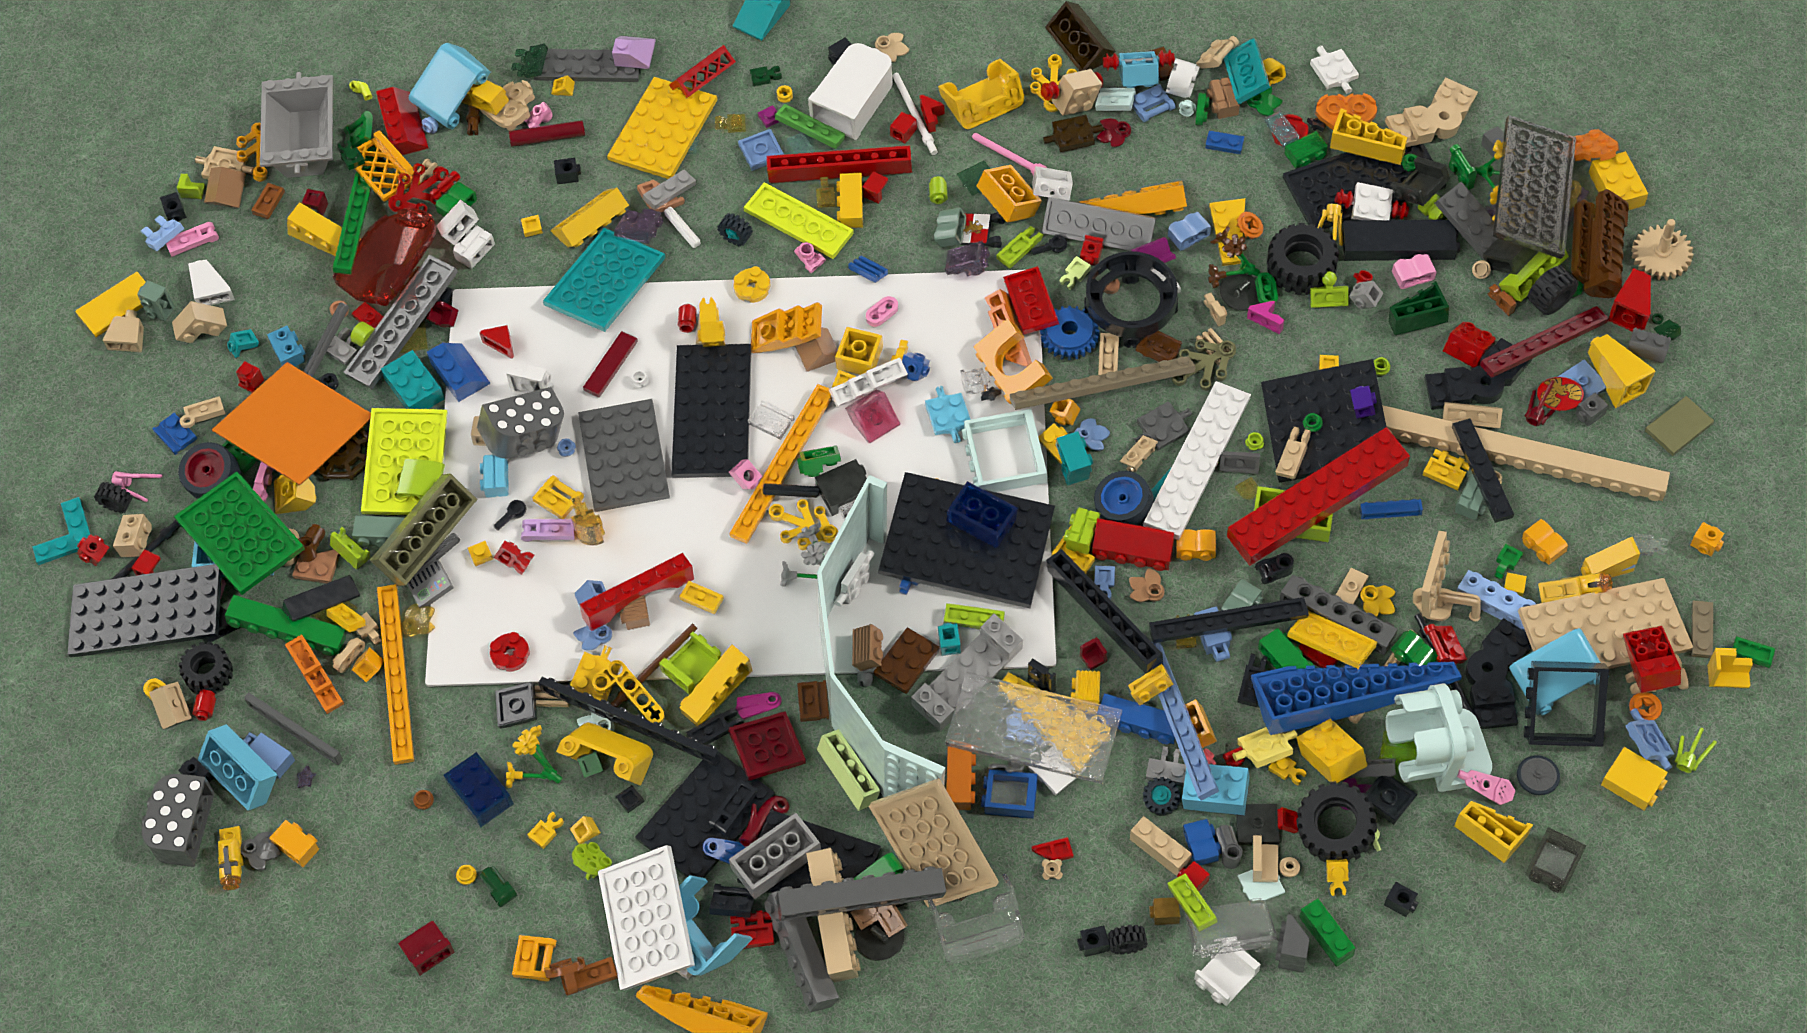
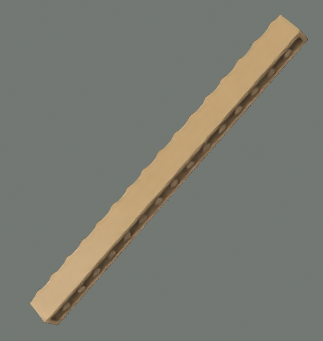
(1532, 455)

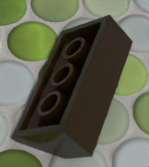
(1079, 37)

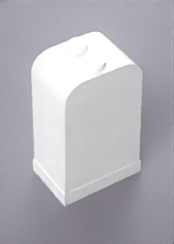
(852, 90)

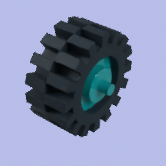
(735, 229)
(1161, 796)

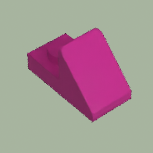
(1263, 315)

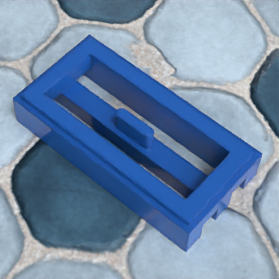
(869, 269)

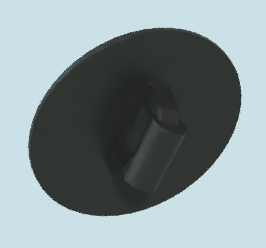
(1239, 291)
(876, 944)

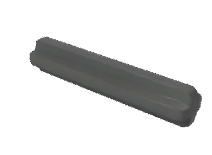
(443, 548)

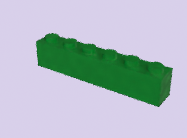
(276, 624)

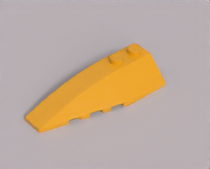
(1149, 200)
(702, 1014)

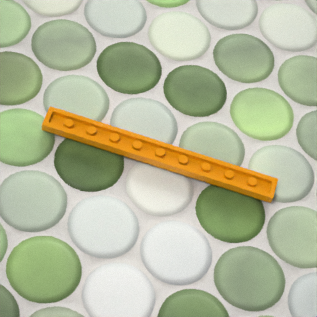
(782, 463)
(395, 675)

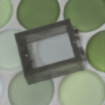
(1555, 860)

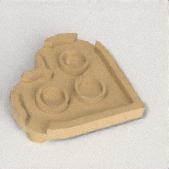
(516, 109)

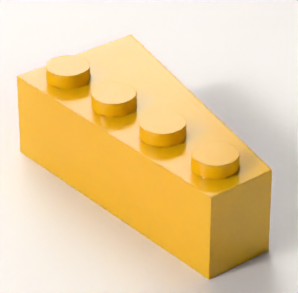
(716, 686)

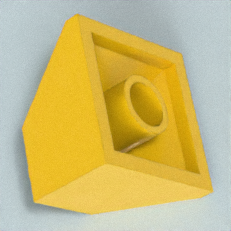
(291, 496)

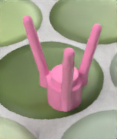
(125, 479)

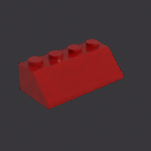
(401, 120)
(1133, 544)

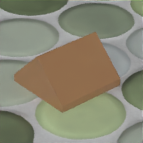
(225, 187)
(818, 351)

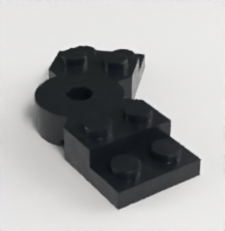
(1464, 386)
(1491, 693)

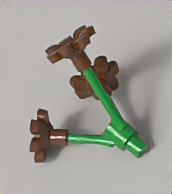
(1233, 247)

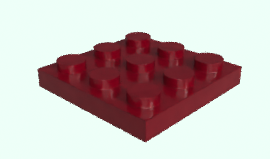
(767, 745)

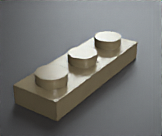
(1702, 629)

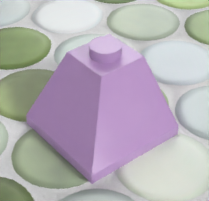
(633, 52)

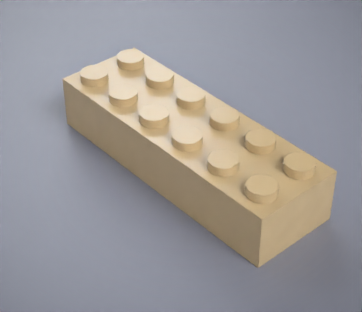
(834, 927)

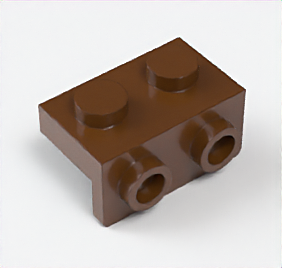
(1159, 347)

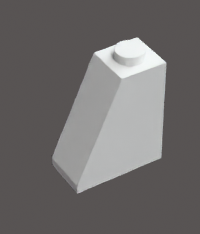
(208, 284)

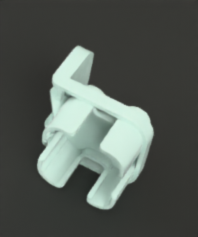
(1443, 734)

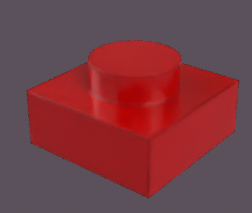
(1287, 820)

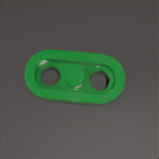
(1201, 115)
(1268, 290)

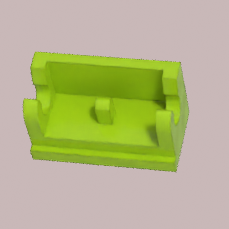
(349, 549)

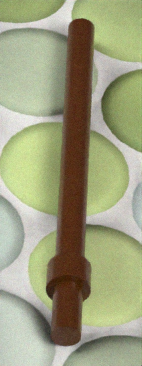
(655, 664)

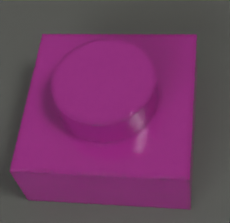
(767, 116)

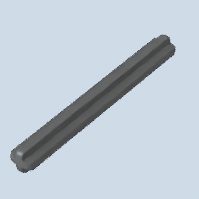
(326, 339)

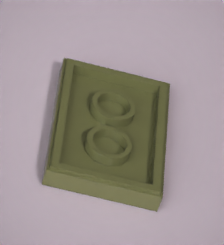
(1679, 425)

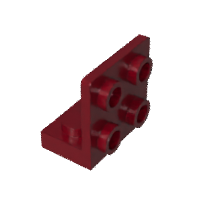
(426, 947)

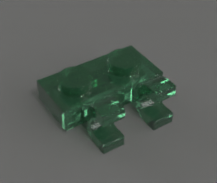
(534, 61)

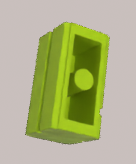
(1082, 531)

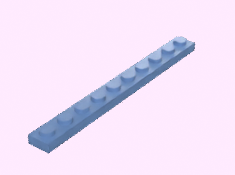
(1186, 737)

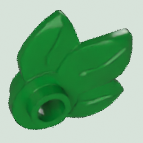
(1265, 103)

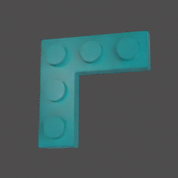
(67, 544)

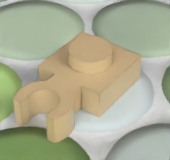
(1216, 310)

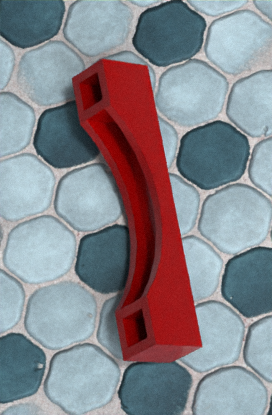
(606, 605)

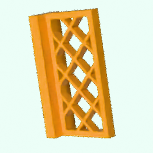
(392, 155)

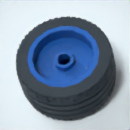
(1123, 498)

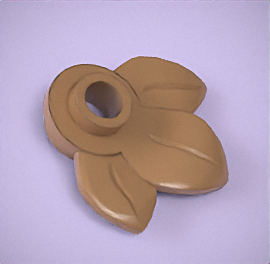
(1144, 586)

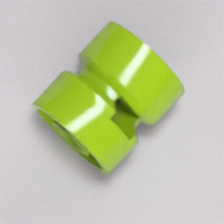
(1432, 210)

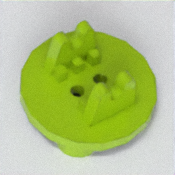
(590, 859)

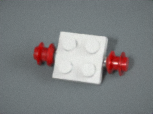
(1371, 203)

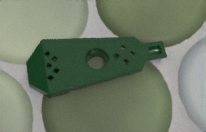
(1666, 326)

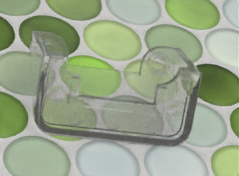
(1237, 929)

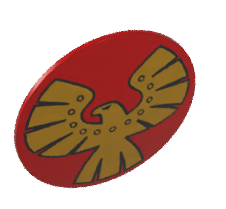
(1564, 394)

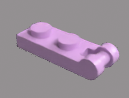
(547, 529)

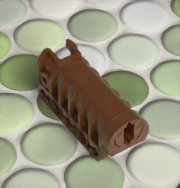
(1599, 244)

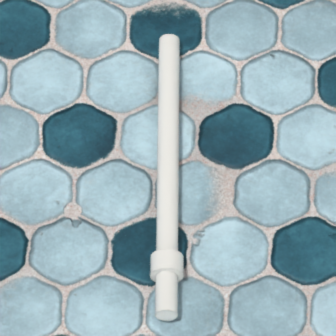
(926, 137)

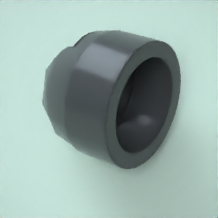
(864, 679)

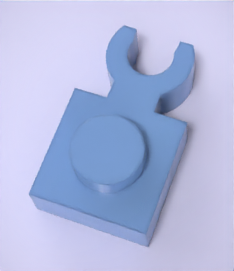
(1105, 578)

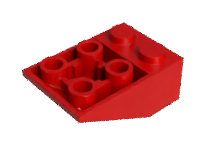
(1652, 659)

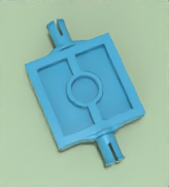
(947, 413)

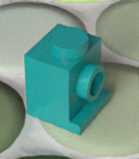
(949, 639)

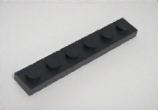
(1482, 470)

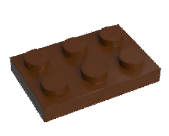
(906, 660)

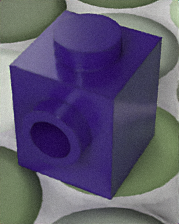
(1363, 401)

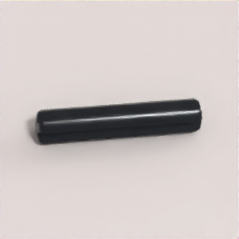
(790, 490)

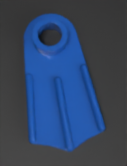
(723, 849)

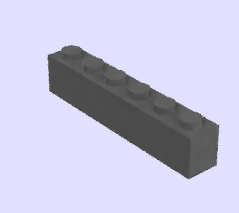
(804, 959)

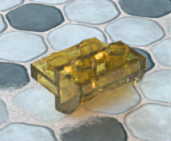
(586, 524)

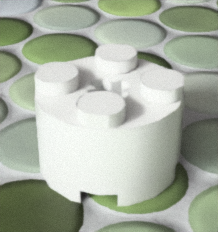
(1181, 78)

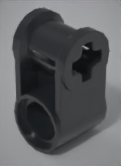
(1271, 568)

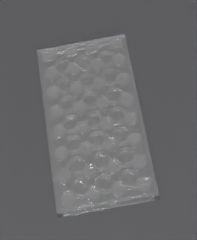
(1034, 727)

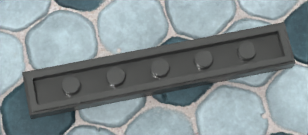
(293, 729)

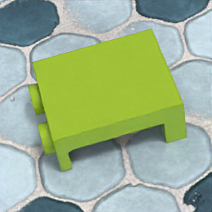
(691, 663)

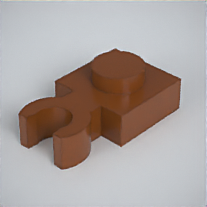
(1503, 300)

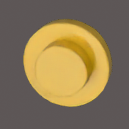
(466, 874)

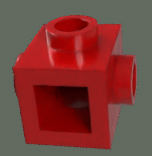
(92, 549)

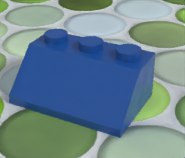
(457, 369)

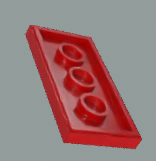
(1030, 300)

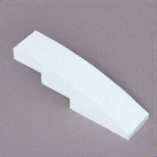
(868, 382)

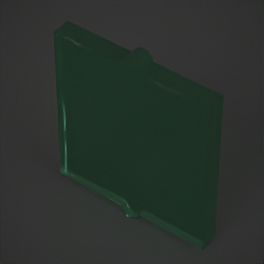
(971, 176)

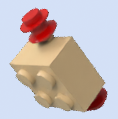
(1075, 91)

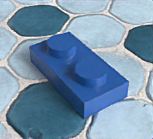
(1224, 142)

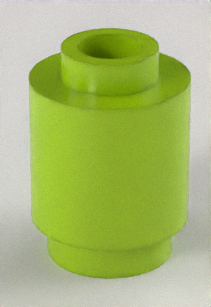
(938, 190)

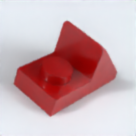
(930, 110)

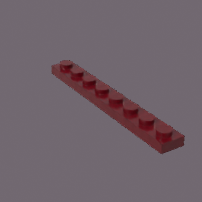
(1544, 341)

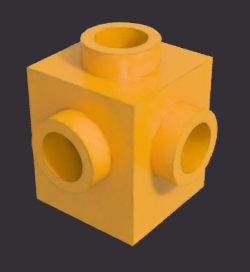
(1707, 539)

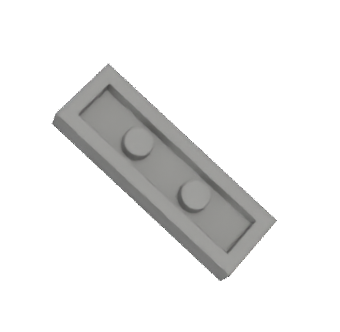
(669, 189)

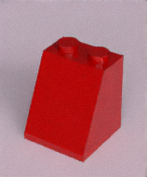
(1633, 303)

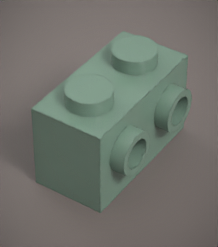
(155, 300)

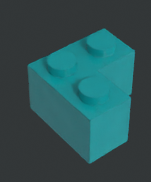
(1074, 458)

